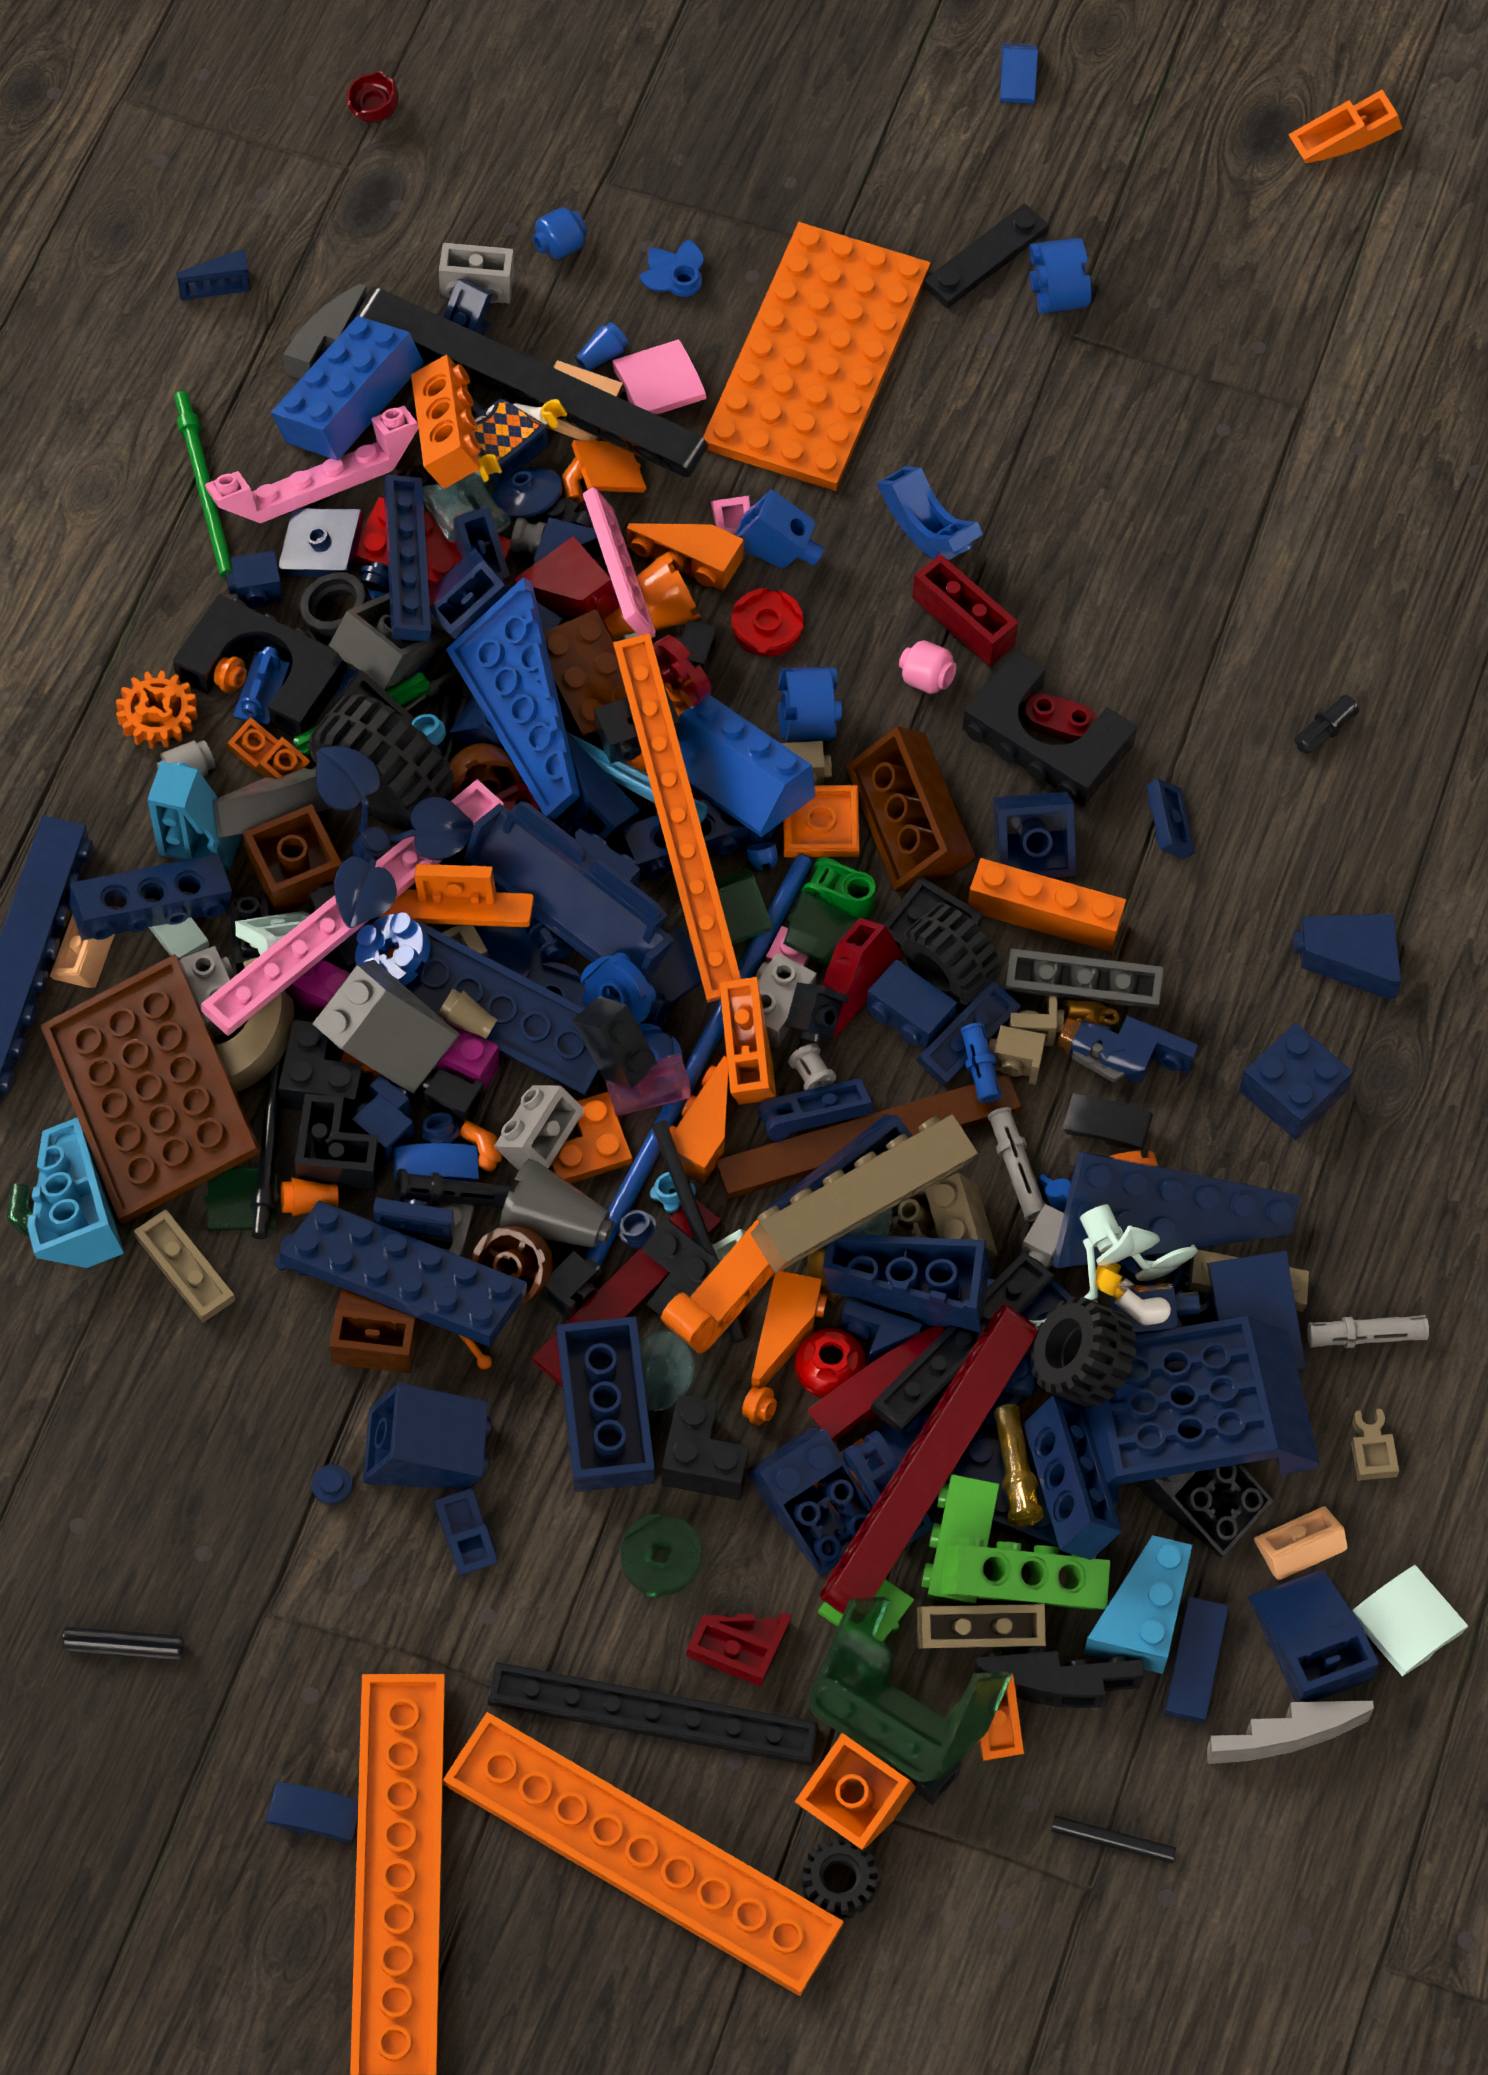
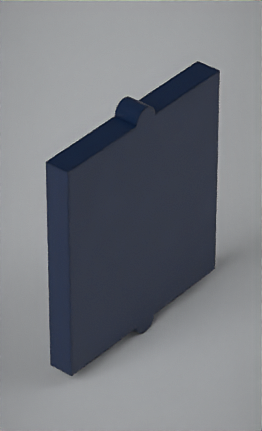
(678, 970)

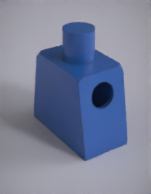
(778, 532)

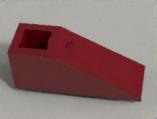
(858, 963)

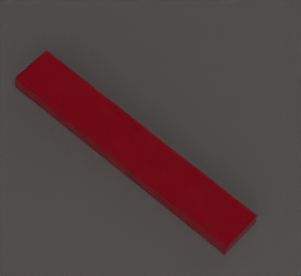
(621, 1293)

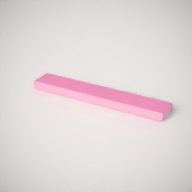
(619, 563)

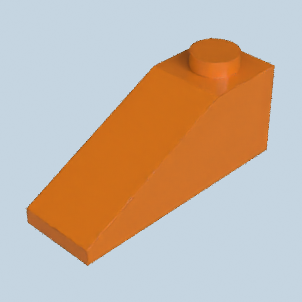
(746, 1041)
(788, 1321)

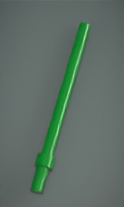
(189, 428)

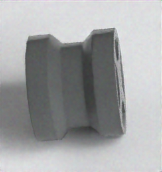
(526, 536)

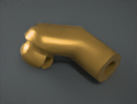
(1090, 1011)

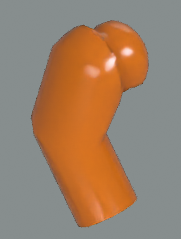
(572, 482)
(485, 1143)

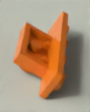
(462, 898)

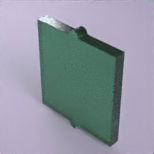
(816, 928)
(231, 1197)

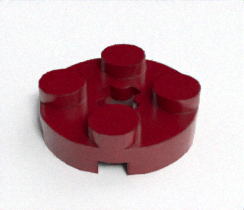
(679, 671)

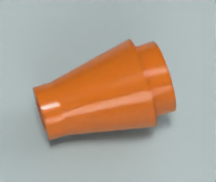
(301, 1195)

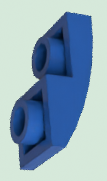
(447, 1159)

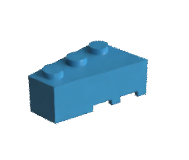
(185, 817)
(1144, 1608)

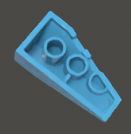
(70, 1207)

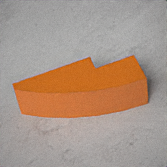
(1346, 128)

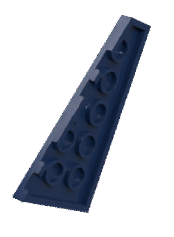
(1170, 1203)

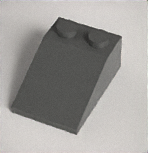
(368, 644)
(386, 1026)

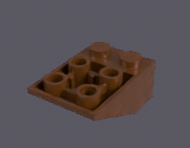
(372, 1335)

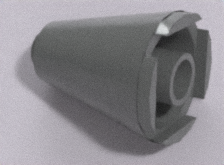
(555, 1208)

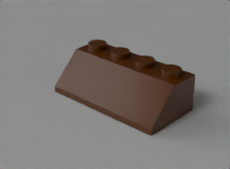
(909, 809)

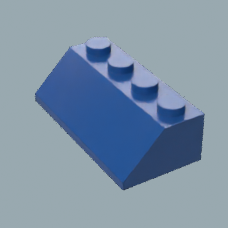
(742, 767)

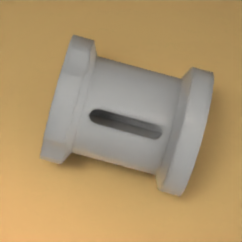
(811, 1067)

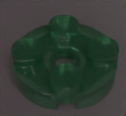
(657, 1577)

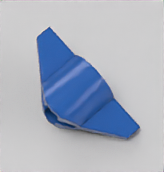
(1056, 1191)

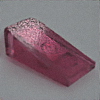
(661, 1086)

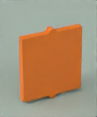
(608, 467)

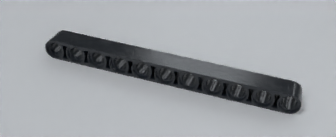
(538, 383)

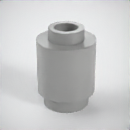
(192, 753)

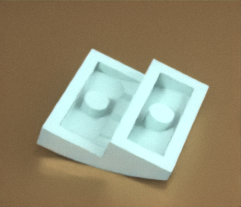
(1409, 1620)

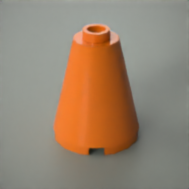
(665, 598)

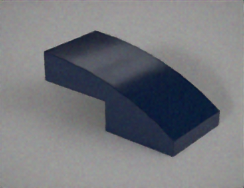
(465, 1532)
(313, 1811)

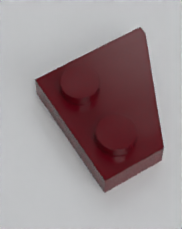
(739, 1644)

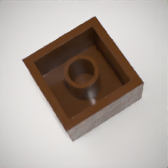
(291, 857)

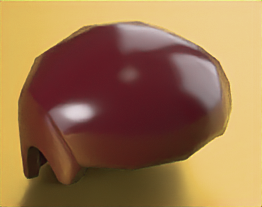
(373, 97)

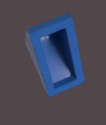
(1018, 72)

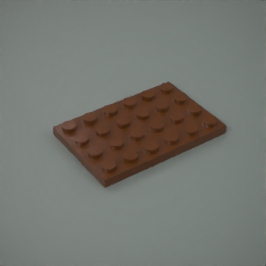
(150, 1089)

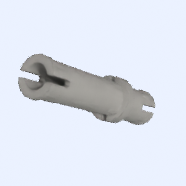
(1016, 1162)
(1378, 1330)

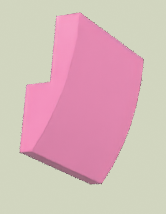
(660, 378)

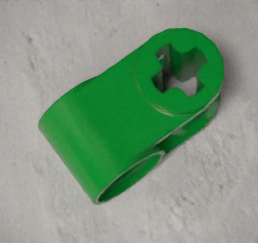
(839, 885)

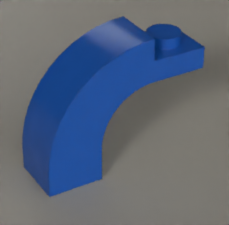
(924, 517)

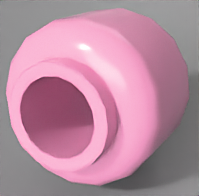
(927, 667)

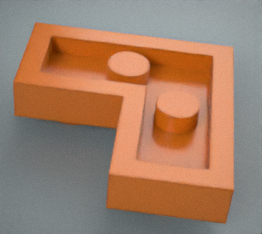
(599, 1147)

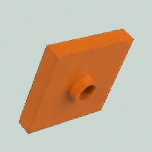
(825, 824)

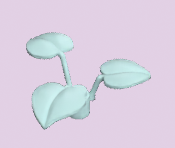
(1109, 1238)

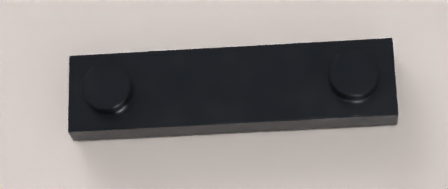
(986, 255)

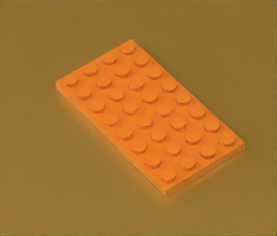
(816, 356)

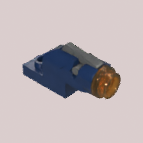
(1125, 1053)

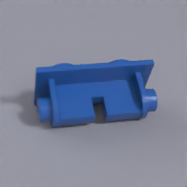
(261, 686)

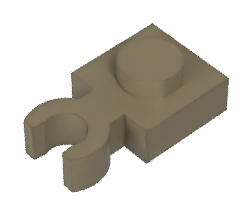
(1373, 1452)

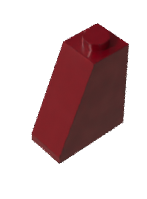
(572, 582)

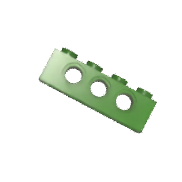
(965, 1576)

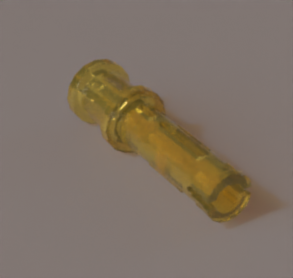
(1019, 1481)

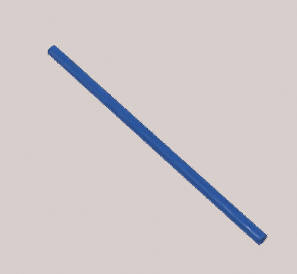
(701, 1055)

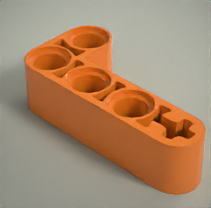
(720, 1296)

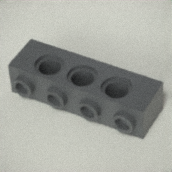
(1084, 979)

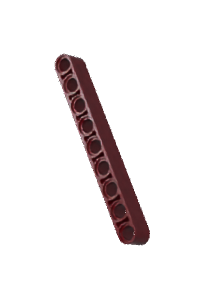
(930, 1459)

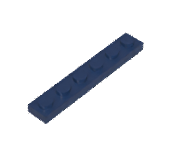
(407, 558)

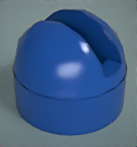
(762, 854)

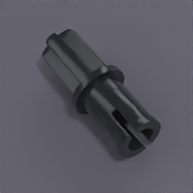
(1326, 724)

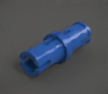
(981, 1062)

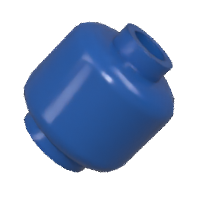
(559, 233)

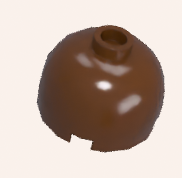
(487, 764)
(517, 1253)

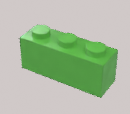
(967, 1514)

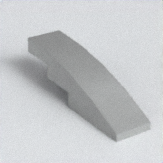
(1304, 1726)

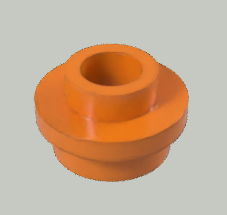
(230, 674)
(759, 1405)

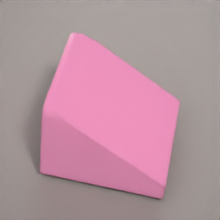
(729, 512)

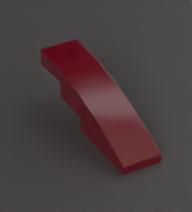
(852, 1399)

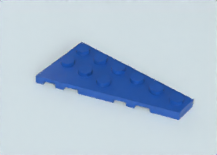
(514, 685)

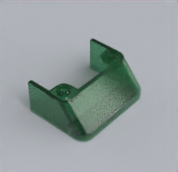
(859, 1702)

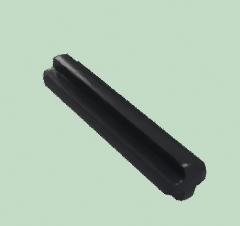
(123, 1643)

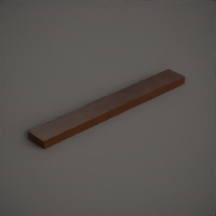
(804, 1153)

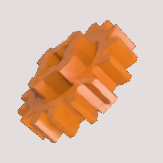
(154, 698)

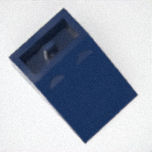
(788, 1490)
(1314, 1637)

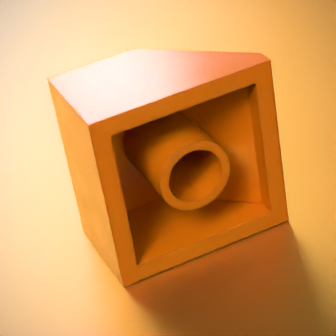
(855, 1792)

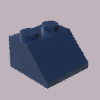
(1036, 833)

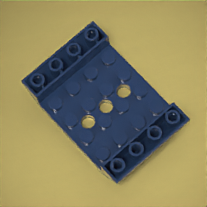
(1243, 1404)

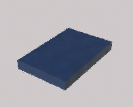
(1259, 1289)

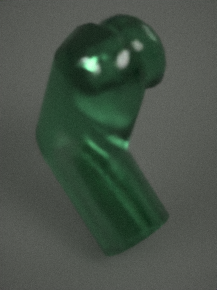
(18, 1207)

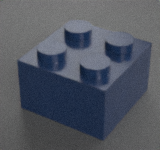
(1295, 1081)

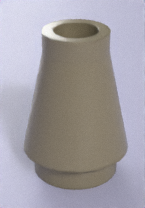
(466, 1014)

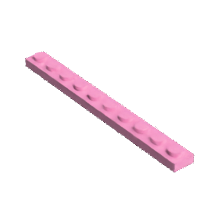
(320, 932)

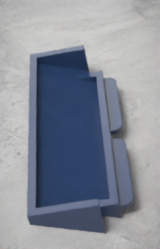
(571, 889)

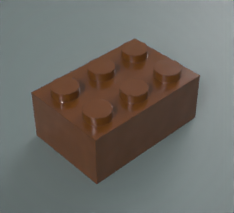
(584, 671)

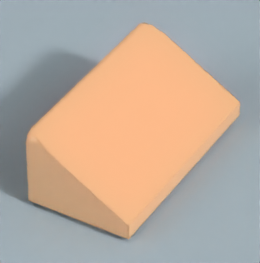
(79, 960)
(1302, 1543)

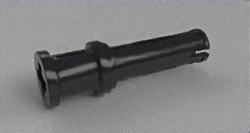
(435, 1189)

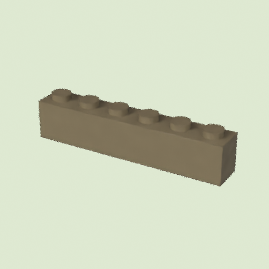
(863, 1193)

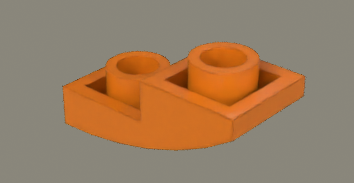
(264, 752)

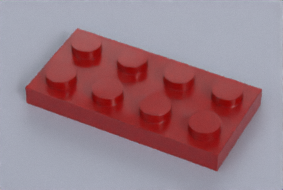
(440, 552)

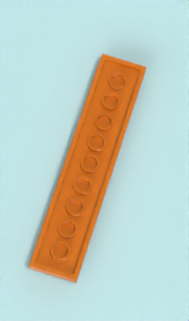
(643, 1853)
(398, 1875)

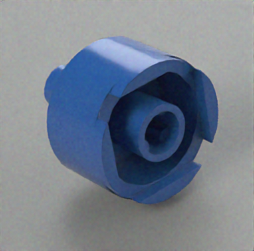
(1060, 275)
(808, 704)

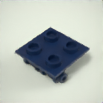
(523, 946)

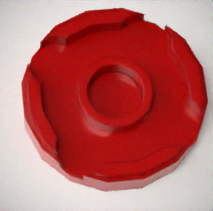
(767, 622)

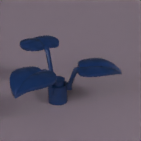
(438, 825)

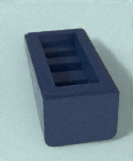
(215, 277)

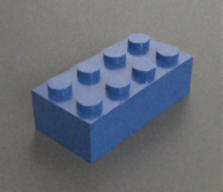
(347, 387)

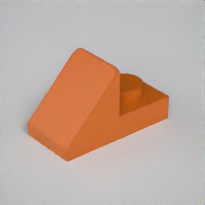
(1004, 1733)

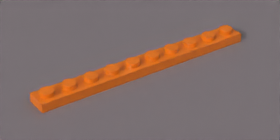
(677, 813)

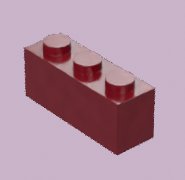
(965, 610)

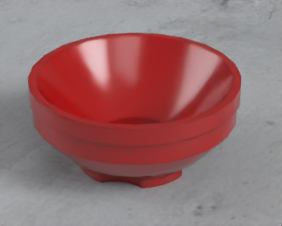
(820, 1377)

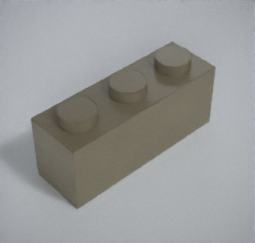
(981, 1626)

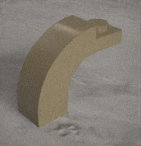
(260, 1042)

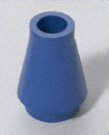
(603, 346)

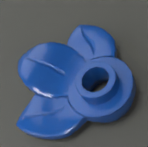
(670, 269)

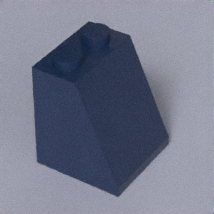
(426, 1439)

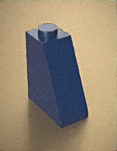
(1351, 950)

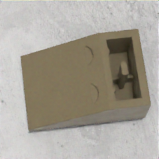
(944, 1211)

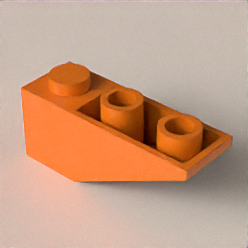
(696, 549)
(702, 1129)

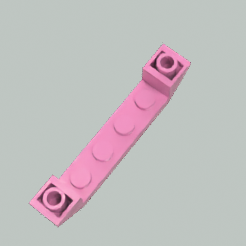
(393, 434)

